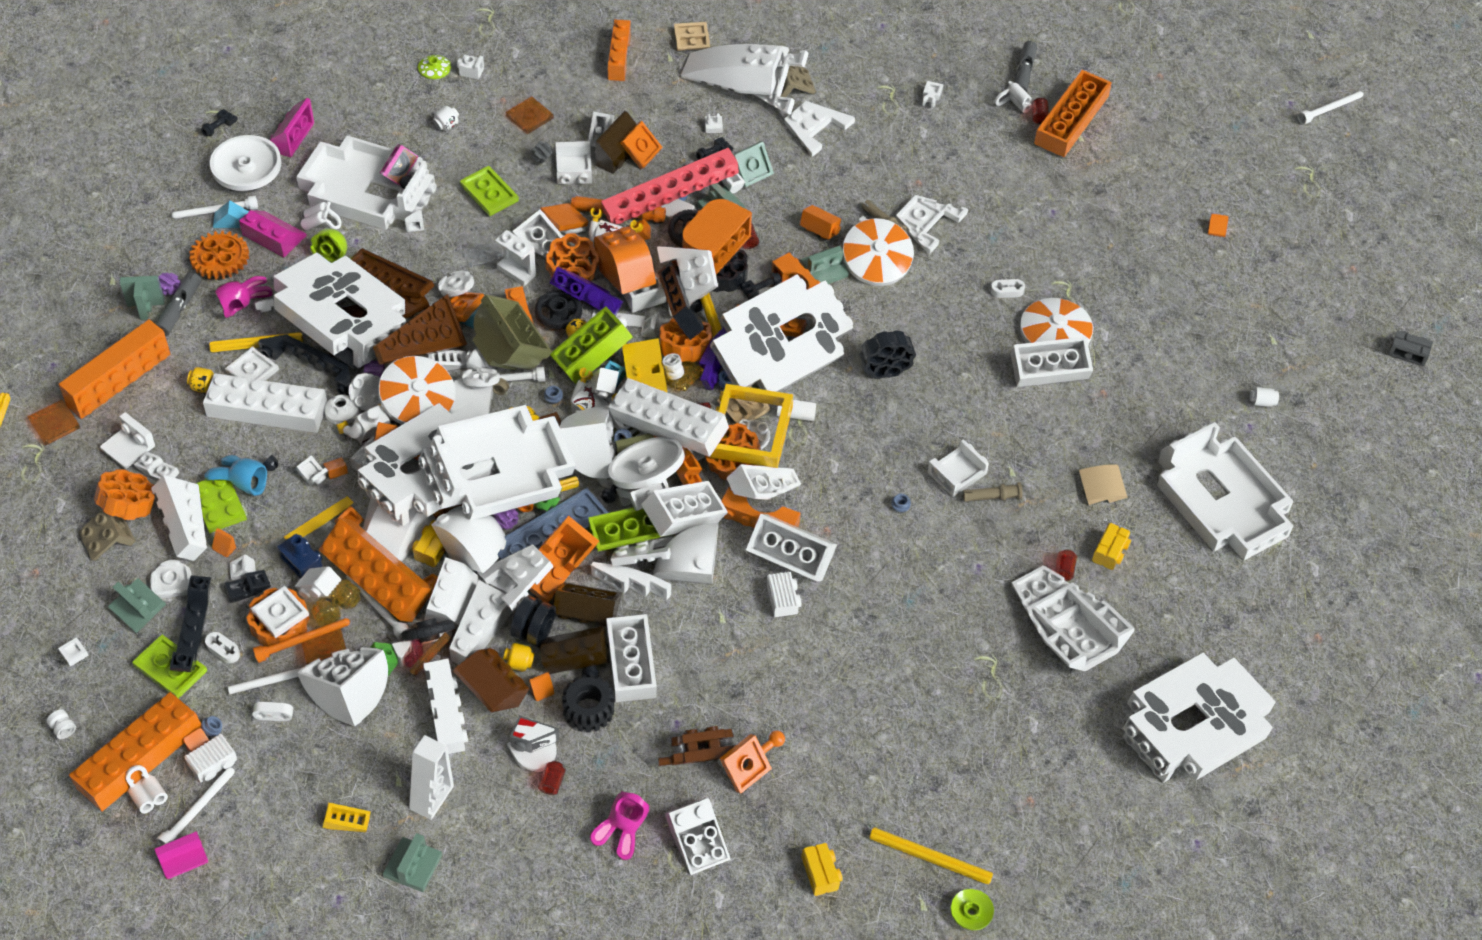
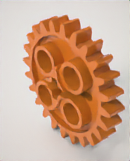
(219, 255)

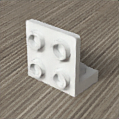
(128, 443)

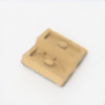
(691, 36)
(743, 409)
(1103, 483)

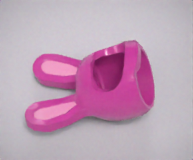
(237, 295)
(627, 815)

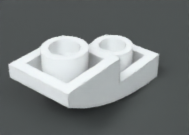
(154, 467)

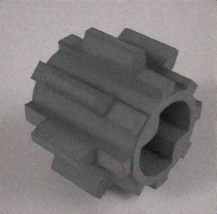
(541, 152)

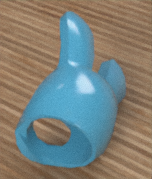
(240, 473)

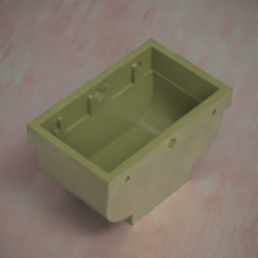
(505, 335)

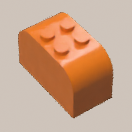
(720, 229)
(625, 259)

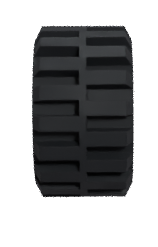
(588, 689)

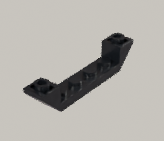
(678, 302)
(275, 346)
(193, 625)

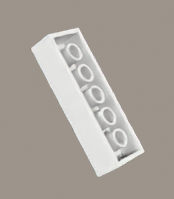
(265, 403)
(668, 416)

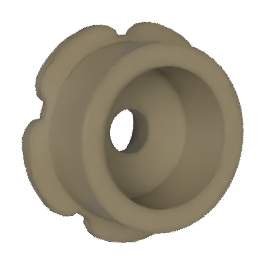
(501, 387)

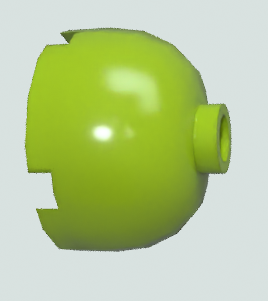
(329, 244)

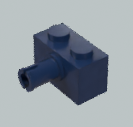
(298, 555)

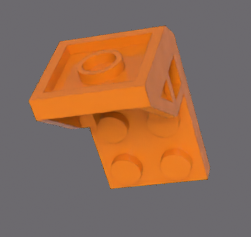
(565, 550)

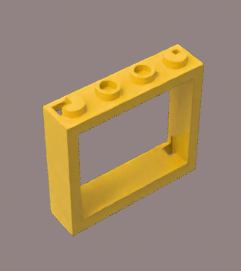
(753, 456)

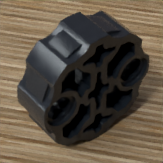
(733, 273)
(887, 354)

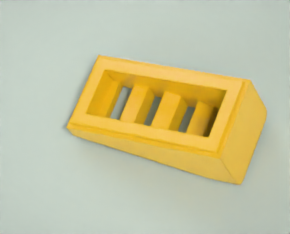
(337, 824)

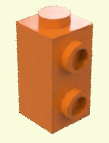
(820, 222)

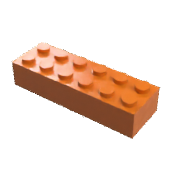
(1072, 113)
(114, 369)
(376, 570)
(142, 743)

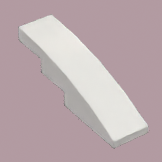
(624, 578)

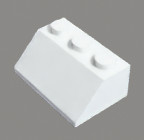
(452, 592)

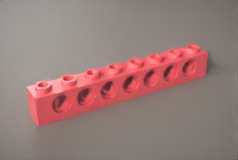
(670, 186)

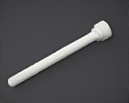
(1306, 116)
(249, 203)
(536, 374)
(398, 627)
(169, 836)

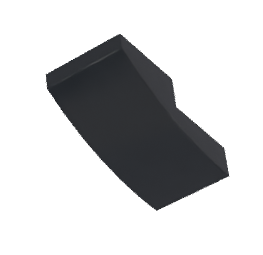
(244, 588)

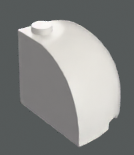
(590, 440)
(470, 541)
(691, 555)
(347, 683)

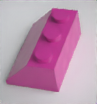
(293, 128)
(271, 232)

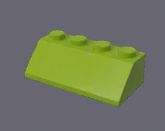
(591, 344)
(621, 528)

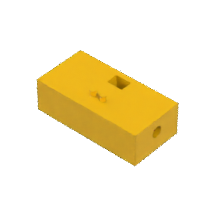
(645, 363)

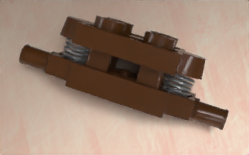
(691, 738)

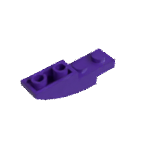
(585, 290)
(711, 365)

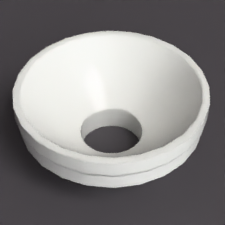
(339, 414)

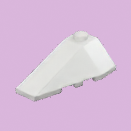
(539, 233)
(762, 481)

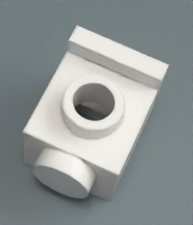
(471, 66)

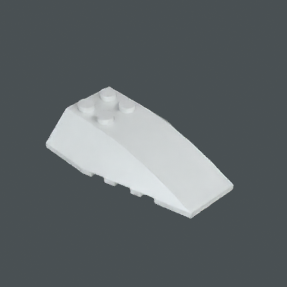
(736, 66)
(391, 533)
(1070, 620)

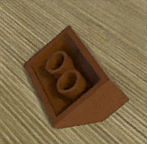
(492, 680)

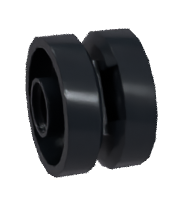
(533, 621)

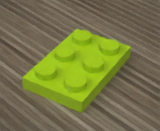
(489, 190)
(220, 504)
(156, 662)

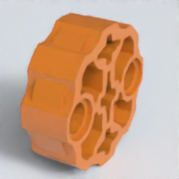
(564, 254)
(675, 341)
(734, 433)
(124, 494)
(262, 632)

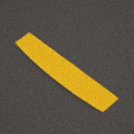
(321, 518)

